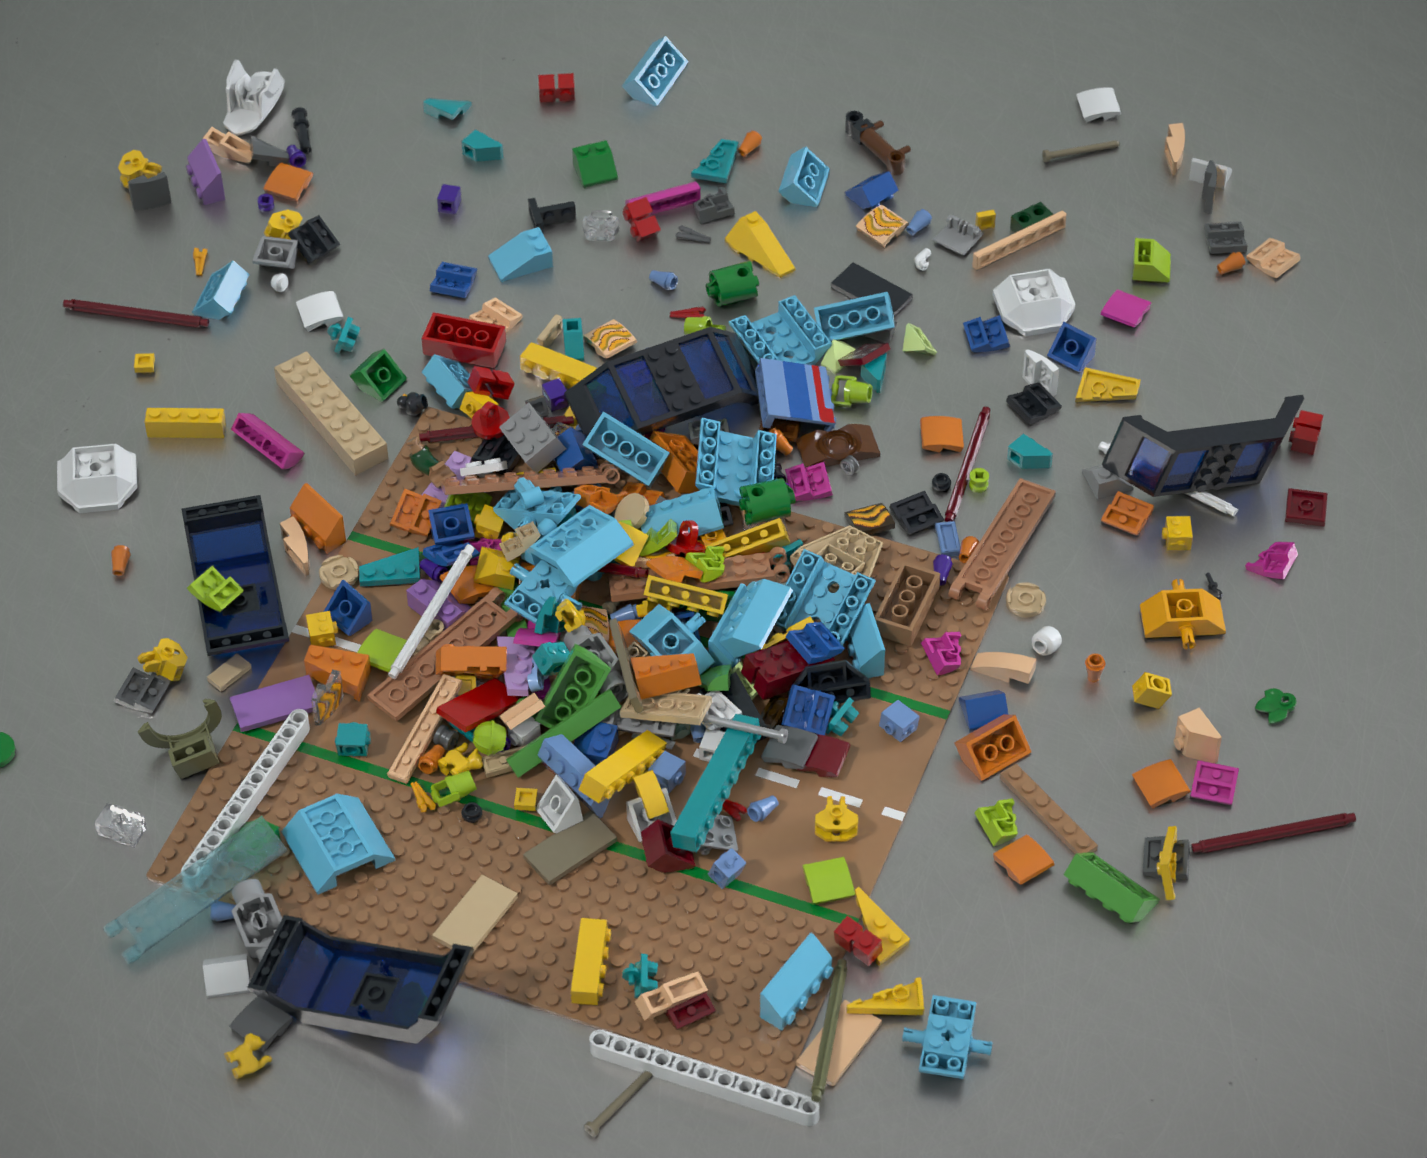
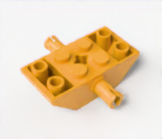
(1182, 614)

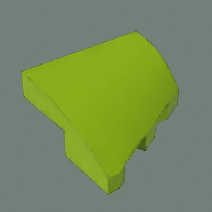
(709, 562)
(998, 821)

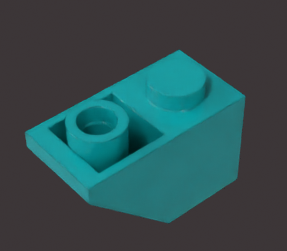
(481, 147)
(573, 338)
(1029, 454)

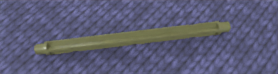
(829, 1030)

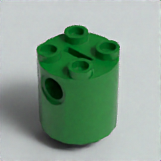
(732, 284)
(766, 501)

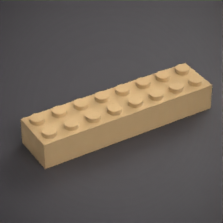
(331, 413)

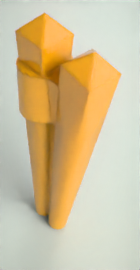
(199, 258)
(422, 799)

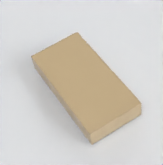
(550, 332)
(229, 672)

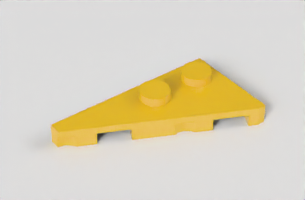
(1167, 863)
(881, 926)
(893, 1001)

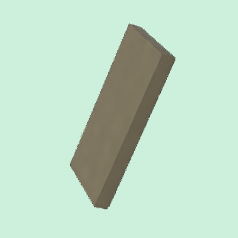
(570, 848)

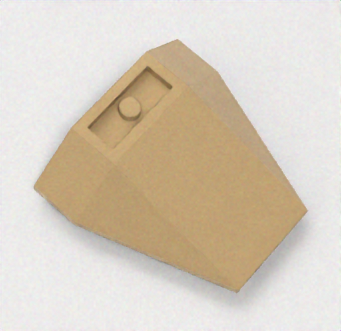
(845, 549)

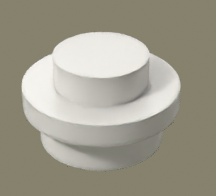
(279, 282)

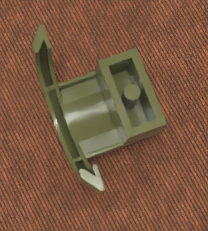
(191, 750)

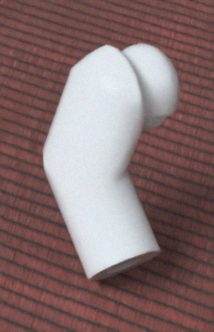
(920, 259)

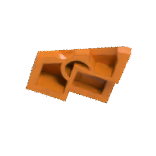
(598, 497)

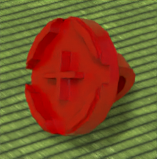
(488, 420)
(686, 541)

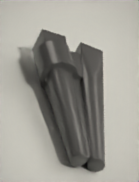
(690, 234)

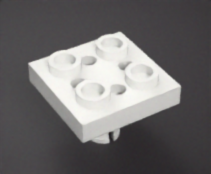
(482, 469)

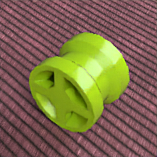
(979, 480)

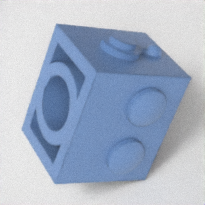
(899, 721)
(669, 770)
(727, 868)

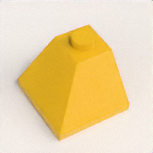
(495, 569)

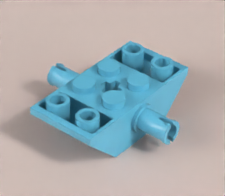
(555, 507)
(536, 589)
(663, 627)
(947, 1037)

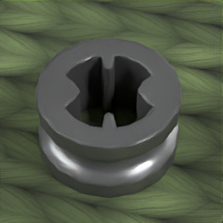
(849, 465)

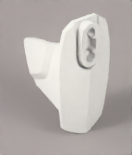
(250, 98)

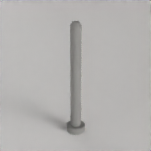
(781, 735)

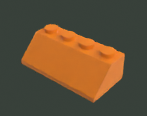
(681, 463)

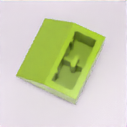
(1150, 261)

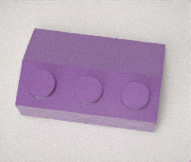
(205, 174)
(422, 593)

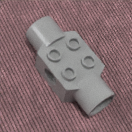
(597, 644)
(255, 916)

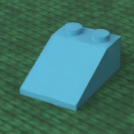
(522, 255)

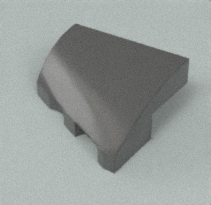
(267, 152)
(713, 206)

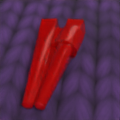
(692, 312)
(734, 809)

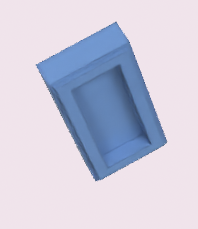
(948, 538)

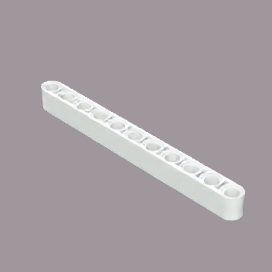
(254, 785)
(711, 1085)

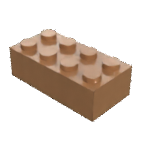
(907, 603)

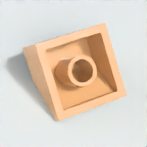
(1197, 737)

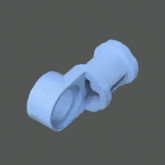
(536, 679)

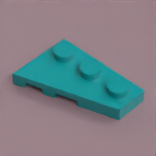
(718, 163)
(395, 569)

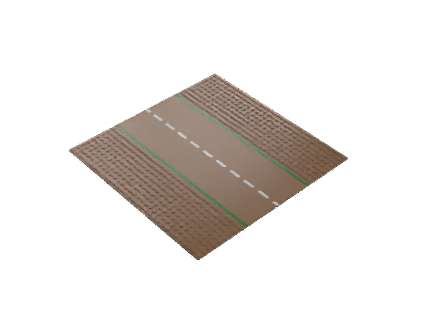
(676, 917)

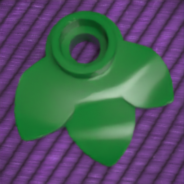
(1274, 704)

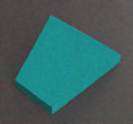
(874, 372)

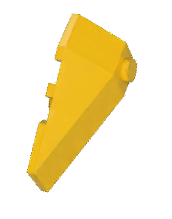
(756, 240)

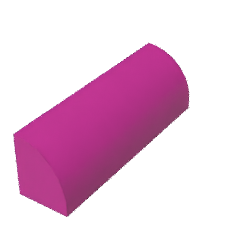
(672, 197)
(267, 440)

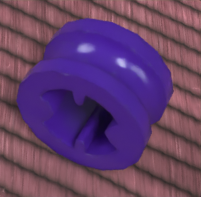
(268, 206)

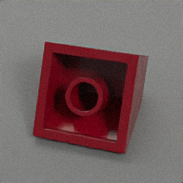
(660, 850)

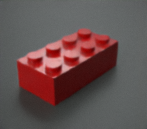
(464, 340)

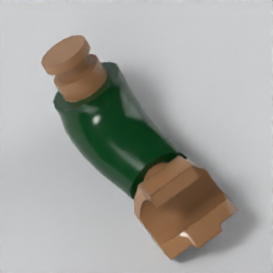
(427, 464)

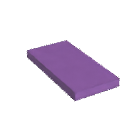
(272, 703)

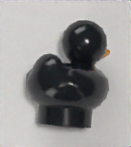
(413, 402)

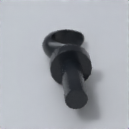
(1213, 586)

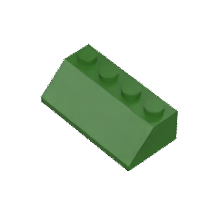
(573, 686)
(1110, 887)

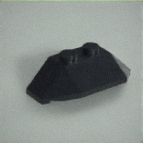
(836, 679)

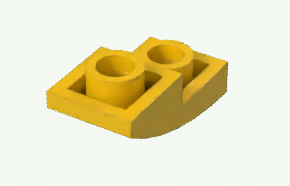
(651, 794)

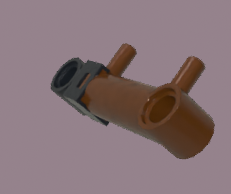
(864, 133)

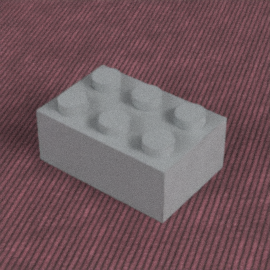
(532, 437)

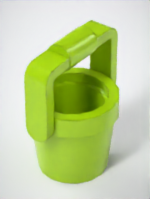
(695, 324)
(853, 391)
(459, 785)

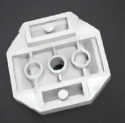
(1034, 302)
(97, 477)

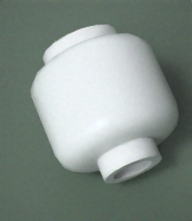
(1046, 640)

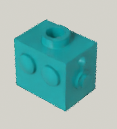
(550, 657)
(352, 739)

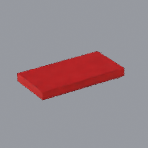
(477, 705)

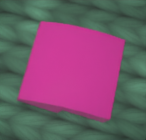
(1125, 308)
(809, 482)
(527, 637)
(1214, 782)

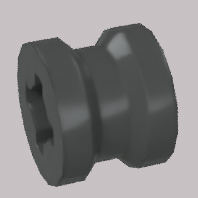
(446, 737)

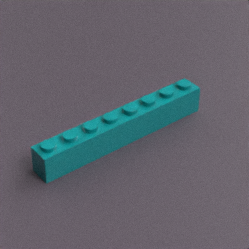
(714, 786)

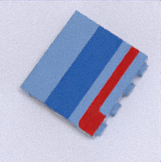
(794, 393)

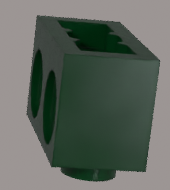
(1029, 216)

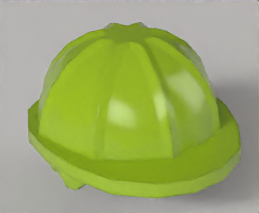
(489, 738)

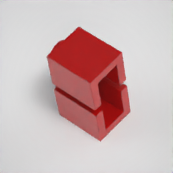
(565, 89)
(644, 228)
(498, 382)
(1306, 432)
(865, 946)

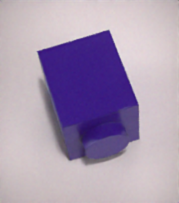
(449, 199)
(554, 395)

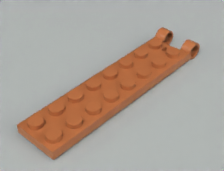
(548, 478)
(1003, 542)
(736, 571)
(418, 677)

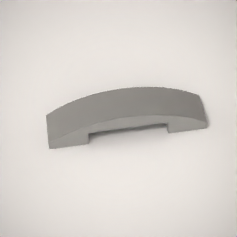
(638, 726)

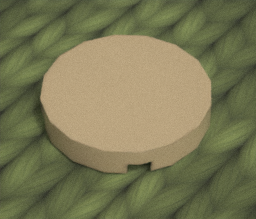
(633, 508)
(336, 569)
(1025, 600)

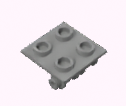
(958, 235)
(720, 836)

